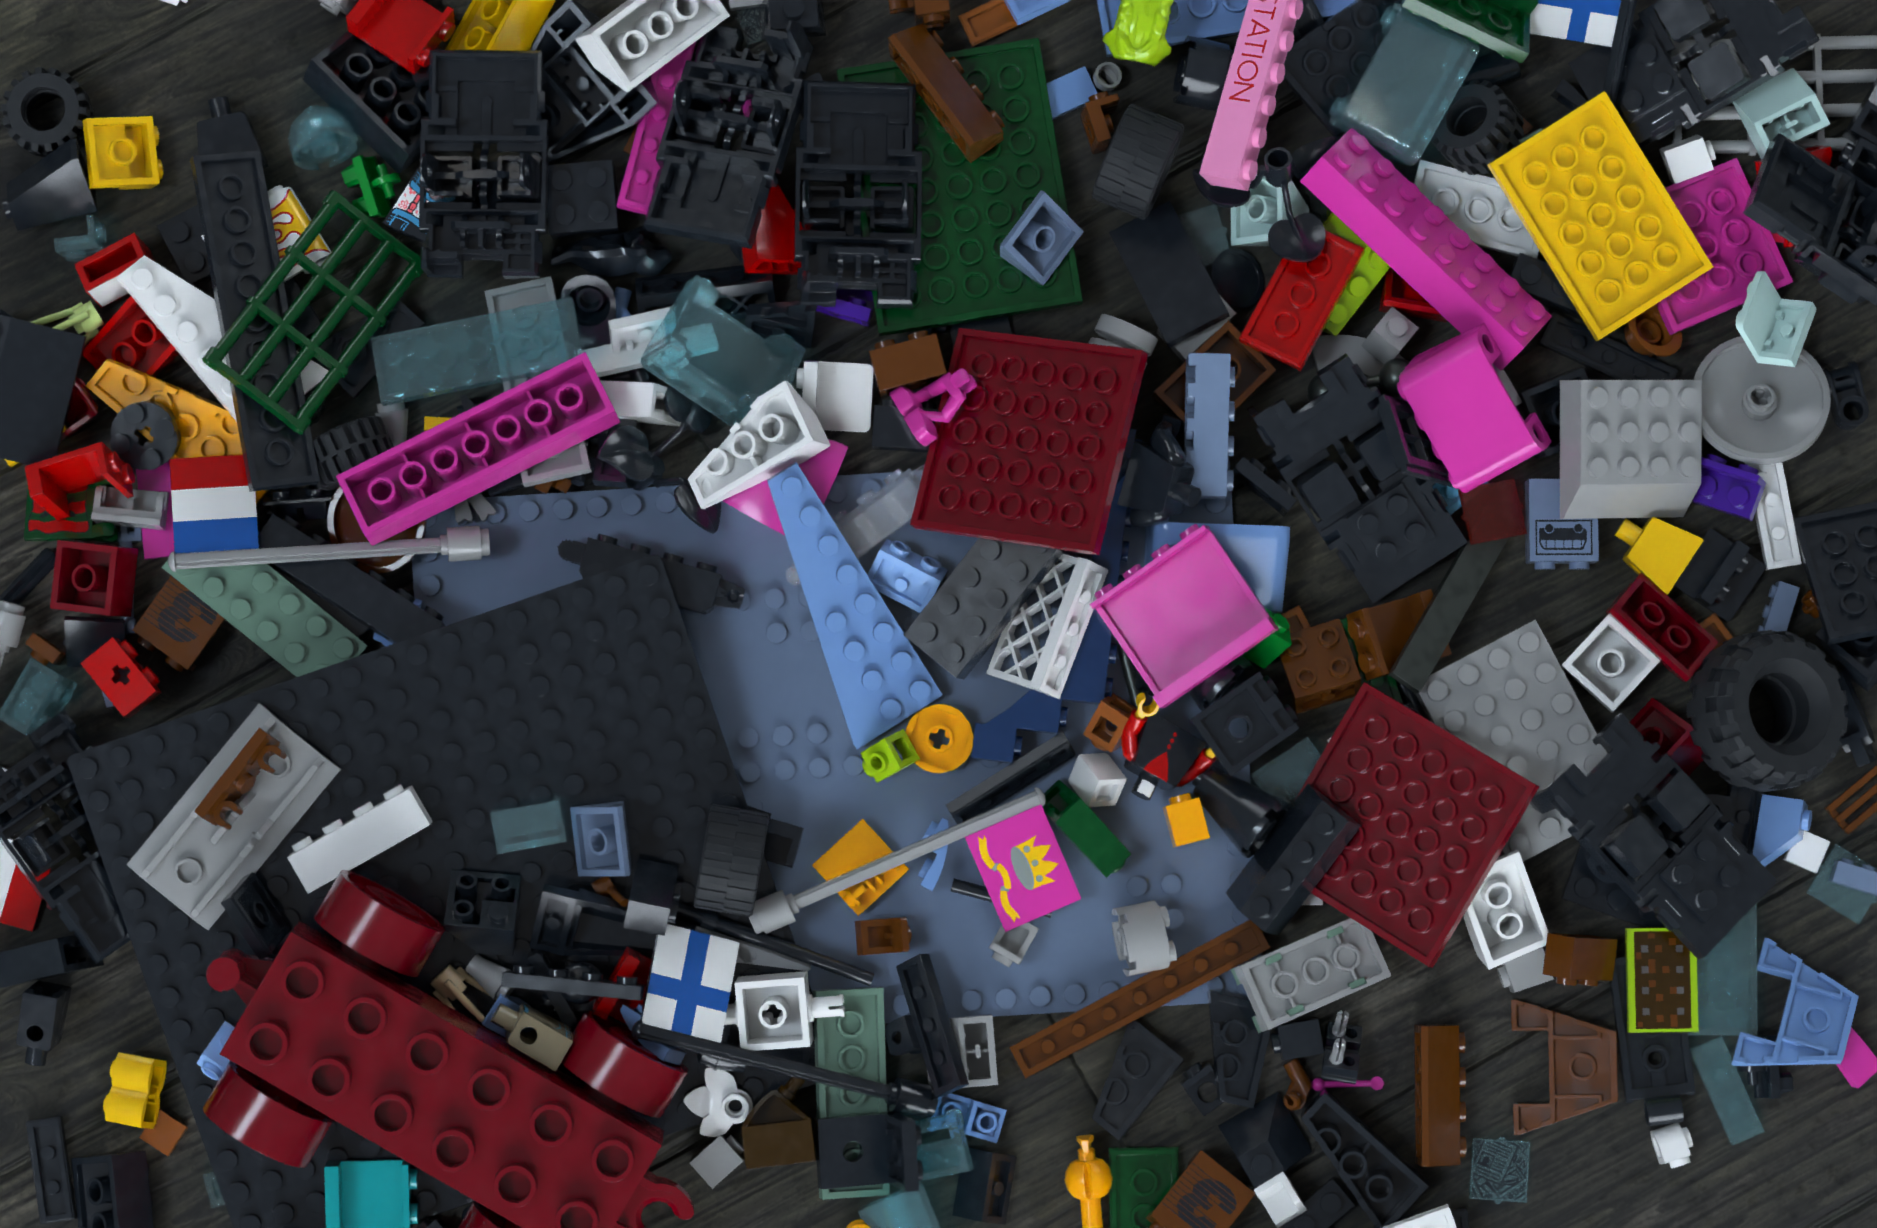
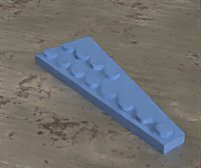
(864, 647)

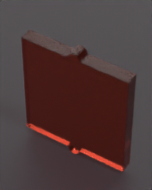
(1492, 512)

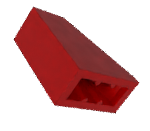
(774, 240)

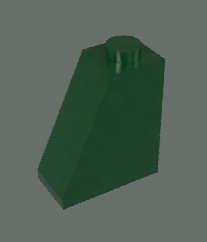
(1084, 829)

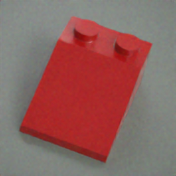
(131, 340)

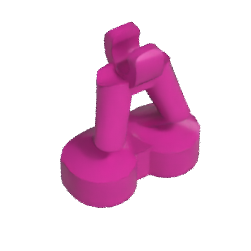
(921, 421)

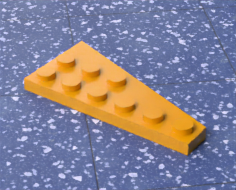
(203, 424)

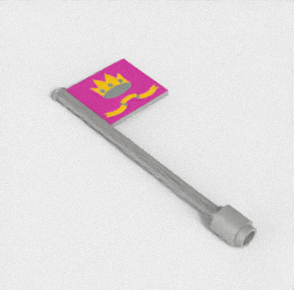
(1011, 850)

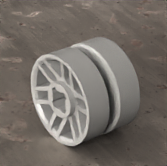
(1123, 334)

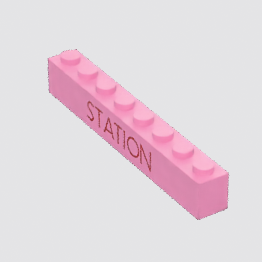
(1250, 93)

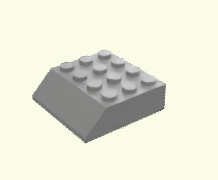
(1629, 448)

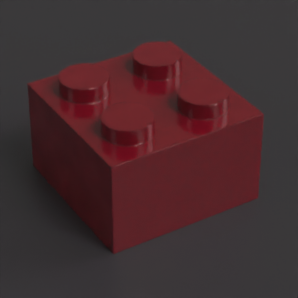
(94, 578)

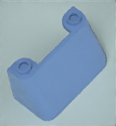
(1256, 551)

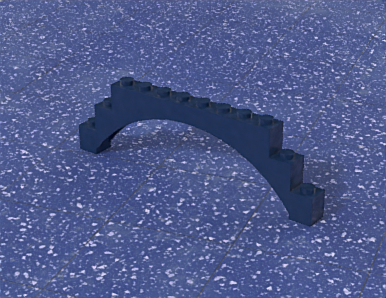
(1088, 675)

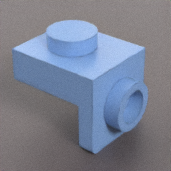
(211, 1061)

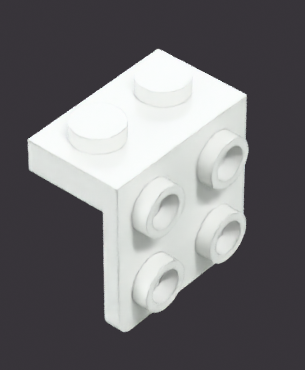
(838, 393)

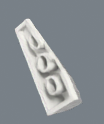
(766, 441)

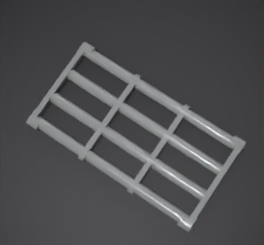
(1816, 77)

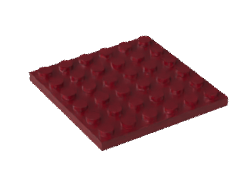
(1032, 443)
(1428, 819)

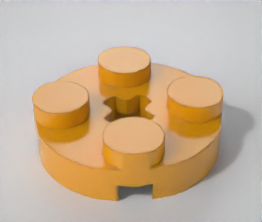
(956, 729)

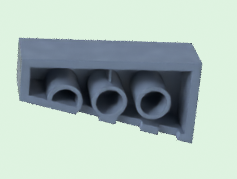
(1207, 422)

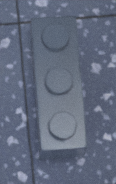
(1780, 607)
(1854, 877)

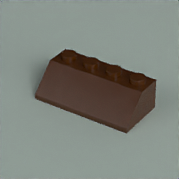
(946, 91)
(1438, 1095)

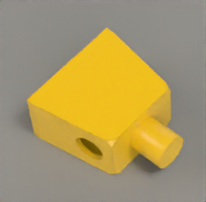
(1658, 550)

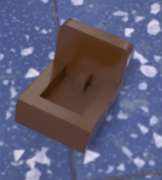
(882, 936)

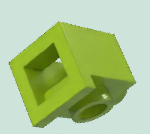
(883, 760)

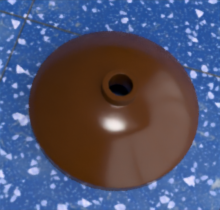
(345, 529)

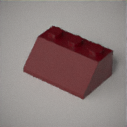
(1662, 627)

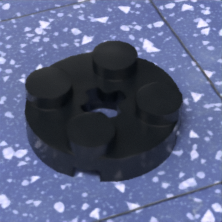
(163, 429)

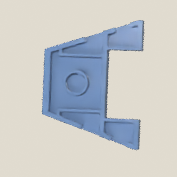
(1813, 1020)

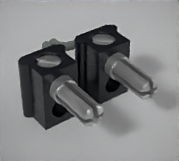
(1341, 1050)

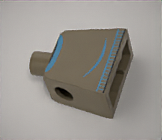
(547, 1040)

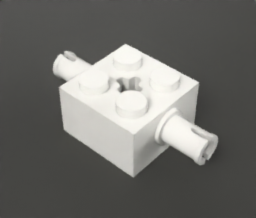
(790, 994)

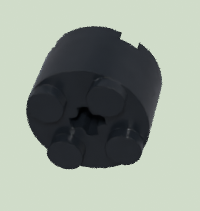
(1202, 73)

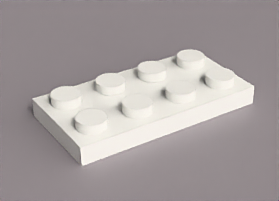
(1476, 207)

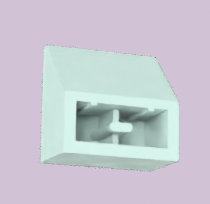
(1781, 107)

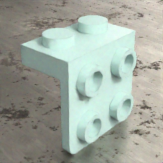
(1772, 325)

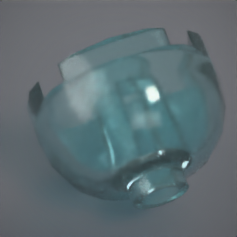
(321, 136)

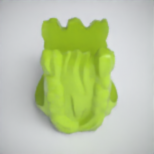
(1140, 31)

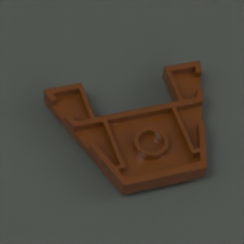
(1580, 1066)

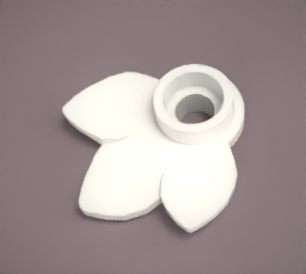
(713, 1102)

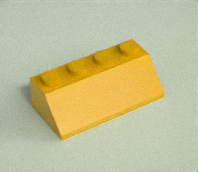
(500, 25)

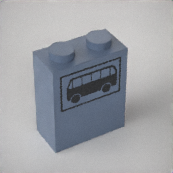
(1556, 539)

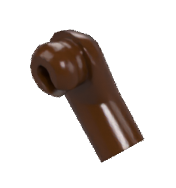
(1300, 1085)

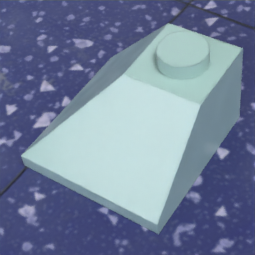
(1265, 207)

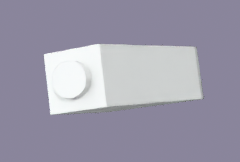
(639, 402)

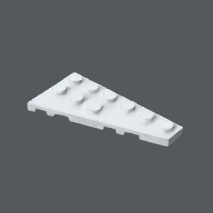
(190, 323)

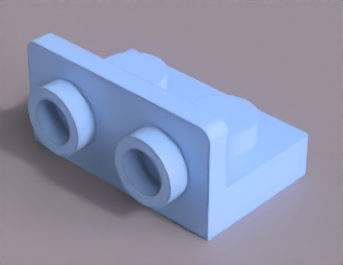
(906, 575)

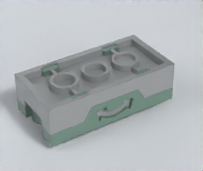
(1311, 973)

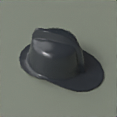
(594, 307)

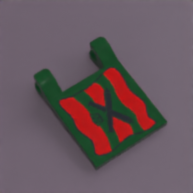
(79, 526)

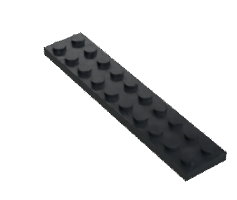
(240, 259)

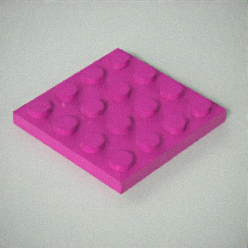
(1731, 240)

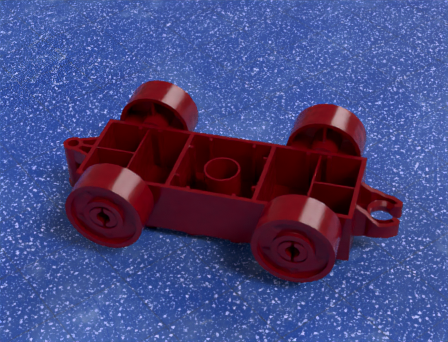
(362, 1047)

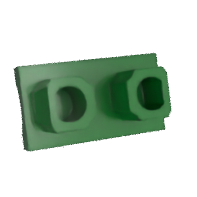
(375, 185)

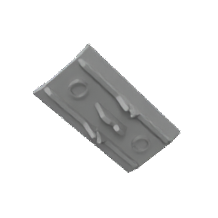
(202, 862)

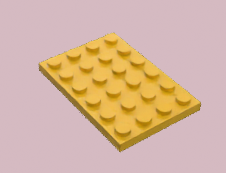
(1600, 216)

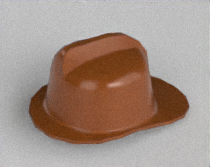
(1649, 335)

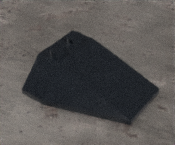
(578, 98)

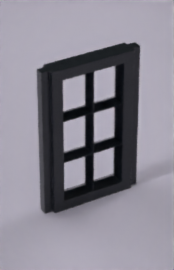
(1418, 466)

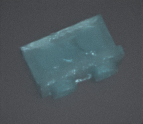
(36, 697)

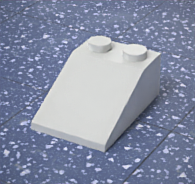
(1505, 914)

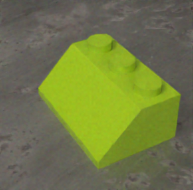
(1364, 279)

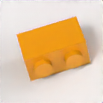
(1185, 820)

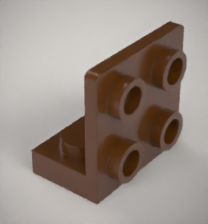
(1320, 666)

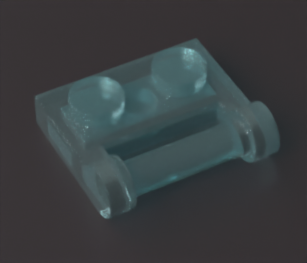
(946, 1155)

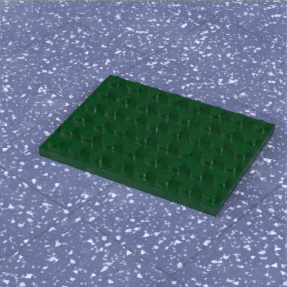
(978, 203)

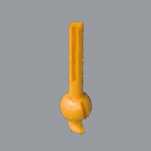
(1088, 1181)

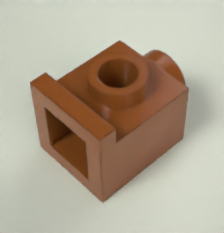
(1100, 730)

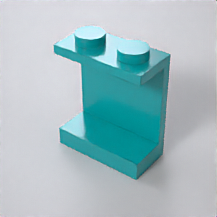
(370, 1194)

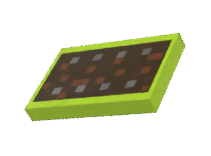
(1660, 982)

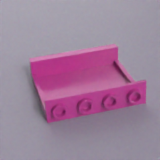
(1183, 614)

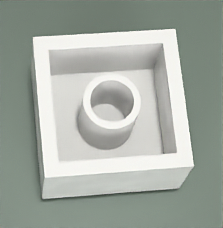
(1610, 663)

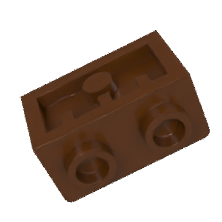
(1097, 120)

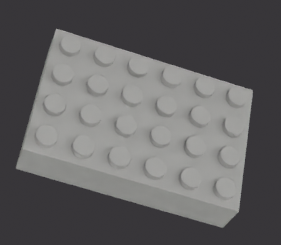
(1521, 713)

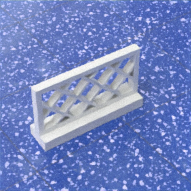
(1065, 628)

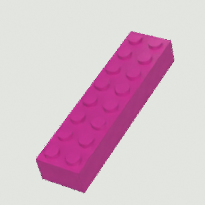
(1424, 245)
(477, 449)

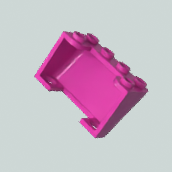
(1469, 410)

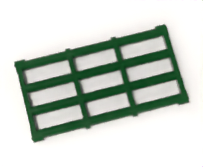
(284, 324)

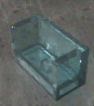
(529, 826)

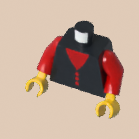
(1161, 751)

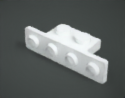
(628, 341)

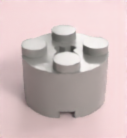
(1142, 937)

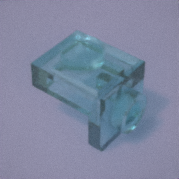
(77, 247)

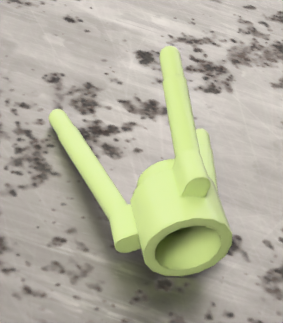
(81, 316)

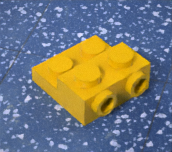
(122, 152)

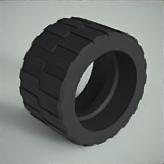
(1137, 161)
(731, 860)

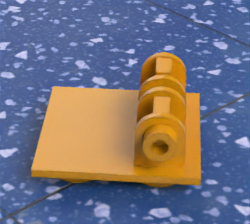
(852, 851)

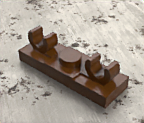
(239, 778)

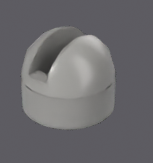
(1111, 73)

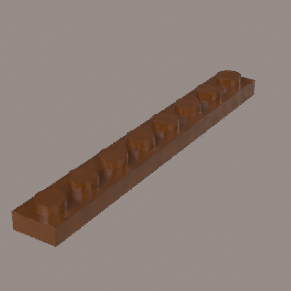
(1139, 998)

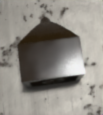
(779, 1130)

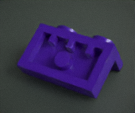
(852, 306)
(1729, 488)

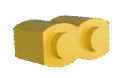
(135, 1090)

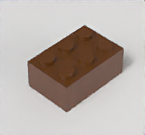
(1250, 372)

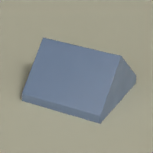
(1040, 239)
(601, 839)

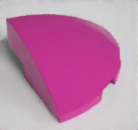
(820, 473)

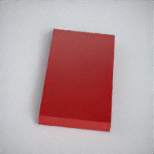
(1301, 302)

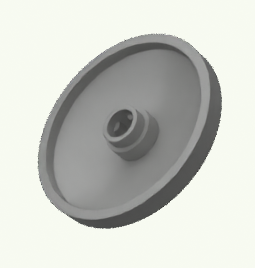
(1761, 409)

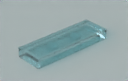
(1726, 1090)

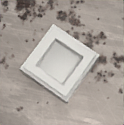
(1808, 852)

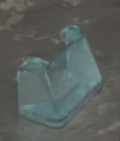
(1406, 86)
(716, 356)

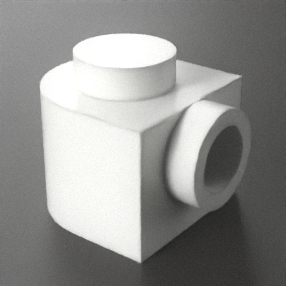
(1672, 1144)

